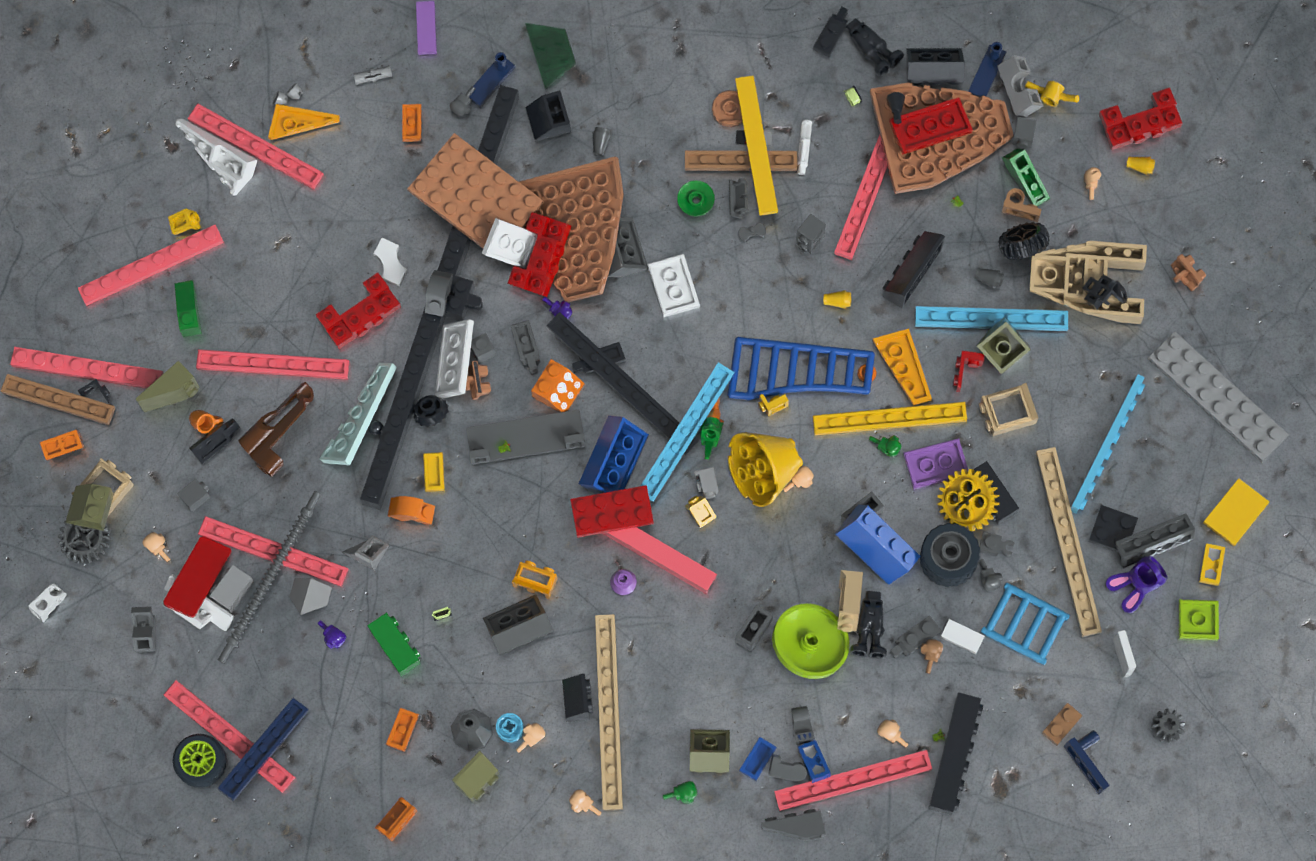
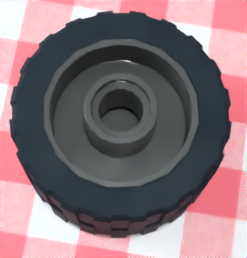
(949, 554)

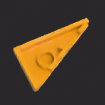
(295, 120)

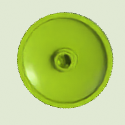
(809, 641)

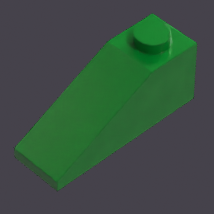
(1026, 176)
(187, 309)

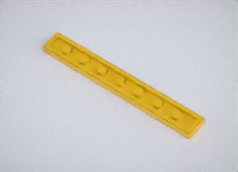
(756, 145)
(889, 418)

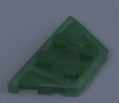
(551, 52)

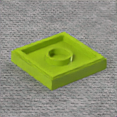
(1198, 619)

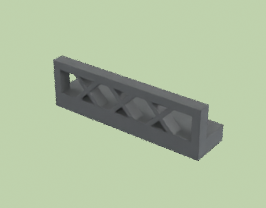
(1155, 540)

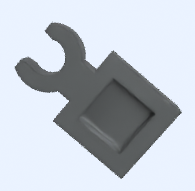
(992, 544)

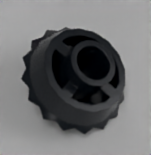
(430, 410)

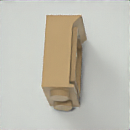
(992, 422)
(123, 477)
(850, 596)

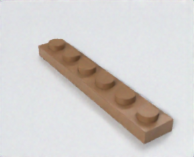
(737, 160)
(58, 399)

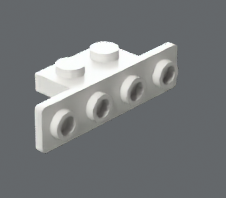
(208, 612)

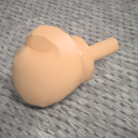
(1091, 179)
(801, 478)
(154, 543)
(890, 730)
(533, 734)
(581, 801)

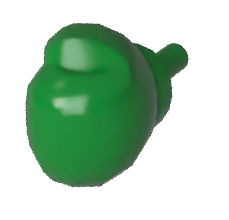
(888, 446)
(685, 792)

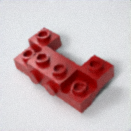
(1141, 125)
(544, 257)
(362, 316)

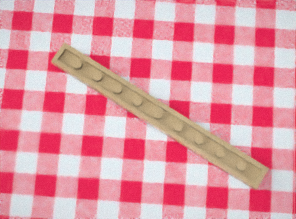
(1068, 542)
(608, 712)

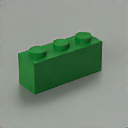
(394, 643)

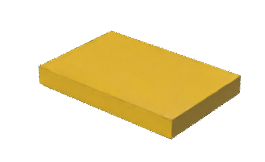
(1236, 512)

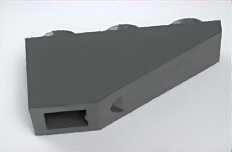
(802, 827)

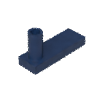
(987, 70)
(491, 79)
(1085, 764)

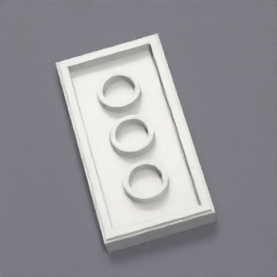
(454, 359)

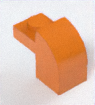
(411, 508)

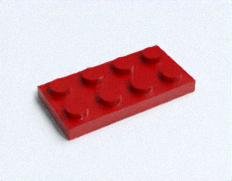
(931, 126)
(612, 511)

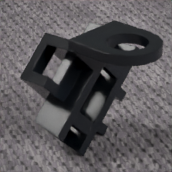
(1110, 288)

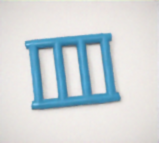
(1026, 599)

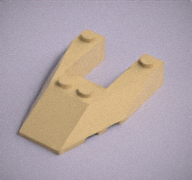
(1065, 271)

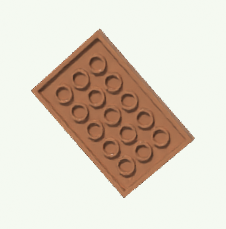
(472, 191)

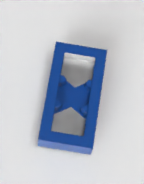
(814, 761)

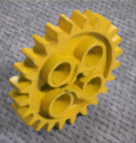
(958, 485)

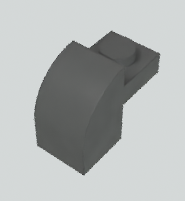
(437, 292)
(144, 629)

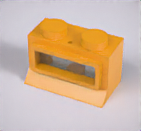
(535, 578)

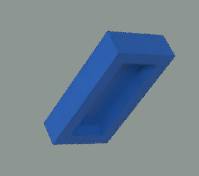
(757, 759)

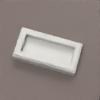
(962, 636)

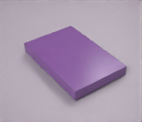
(934, 463)

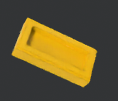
(433, 472)

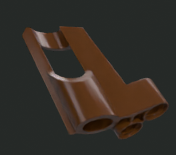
(262, 437)

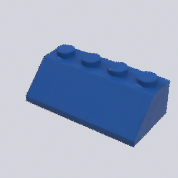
(613, 456)
(877, 544)

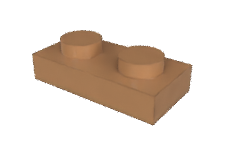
(1062, 724)

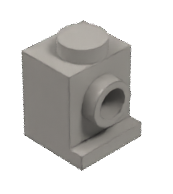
(707, 482)

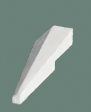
(230, 163)

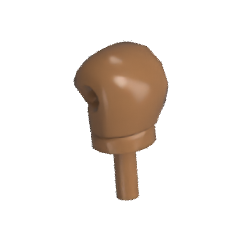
(932, 650)

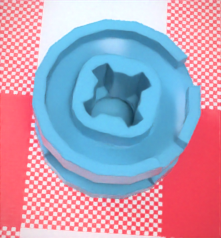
(509, 727)

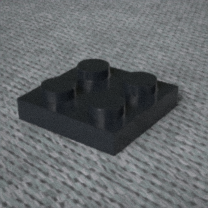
(1111, 527)

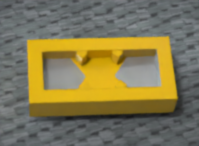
(1212, 564)

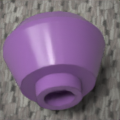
(627, 585)

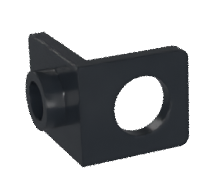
(94, 386)

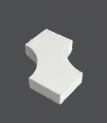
(387, 254)

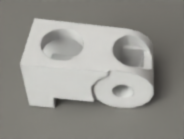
(47, 602)

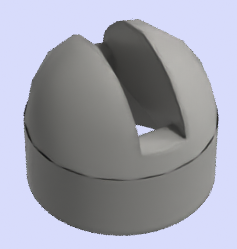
(295, 92)
(280, 98)

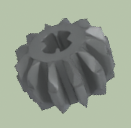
(1175, 729)

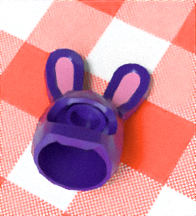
(1145, 576)

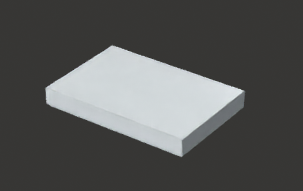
(509, 243)
(673, 285)

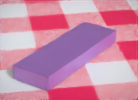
(426, 28)

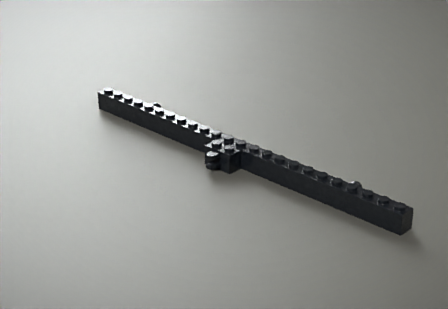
(430, 325)

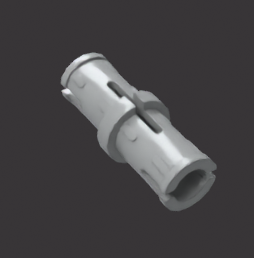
(372, 75)

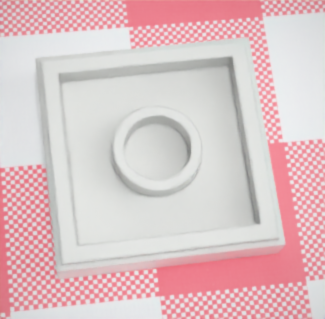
(1124, 653)

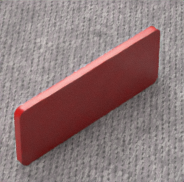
(197, 577)

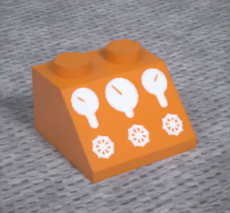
(557, 387)

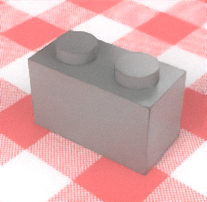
(231, 588)

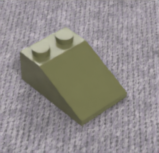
(170, 388)

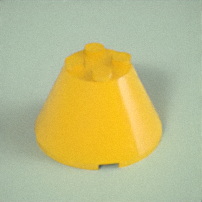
(762, 465)

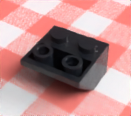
(548, 116)
(576, 698)

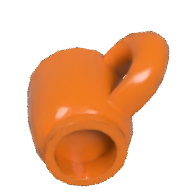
(204, 421)

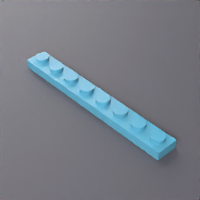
(987, 317)
(687, 430)
(1112, 437)

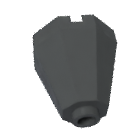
(471, 737)

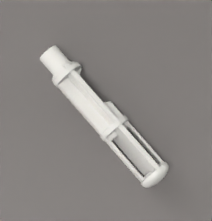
(804, 145)

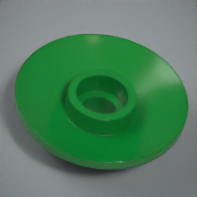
(696, 190)

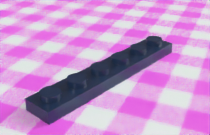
(263, 749)

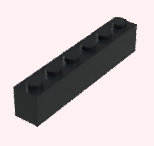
(955, 753)

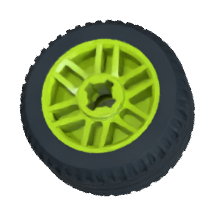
(187, 756)

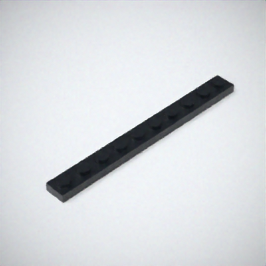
(615, 377)

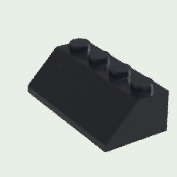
(914, 268)

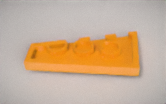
(904, 363)

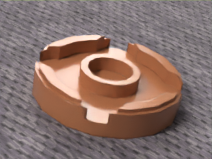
(727, 109)

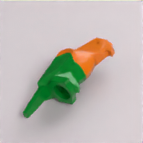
(711, 430)

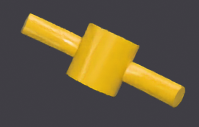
(1052, 93)

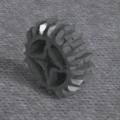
(77, 541)

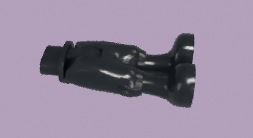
(870, 44)
(870, 622)

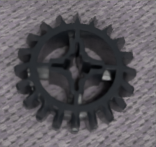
(1024, 241)

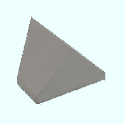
(368, 552)
(309, 594)

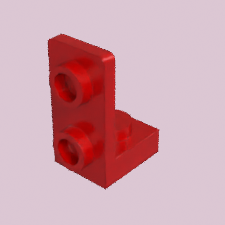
(972, 360)

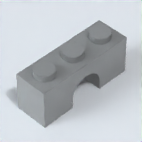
(1013, 73)

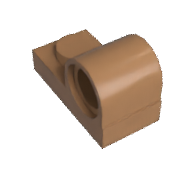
(1018, 209)

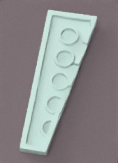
(352, 432)

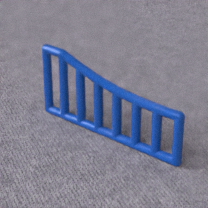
(790, 387)

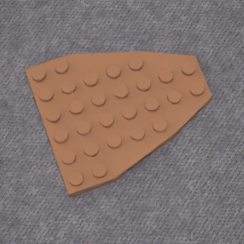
(946, 159)
(592, 203)

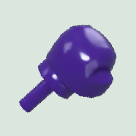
(562, 307)
(333, 636)

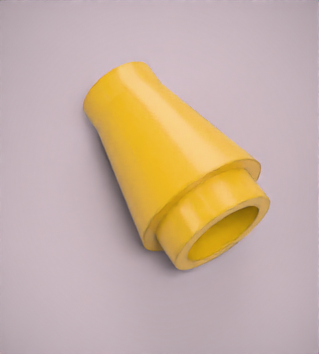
(1141, 164)
(838, 299)

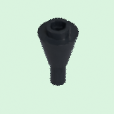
(896, 102)

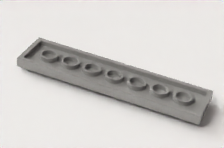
(1218, 397)

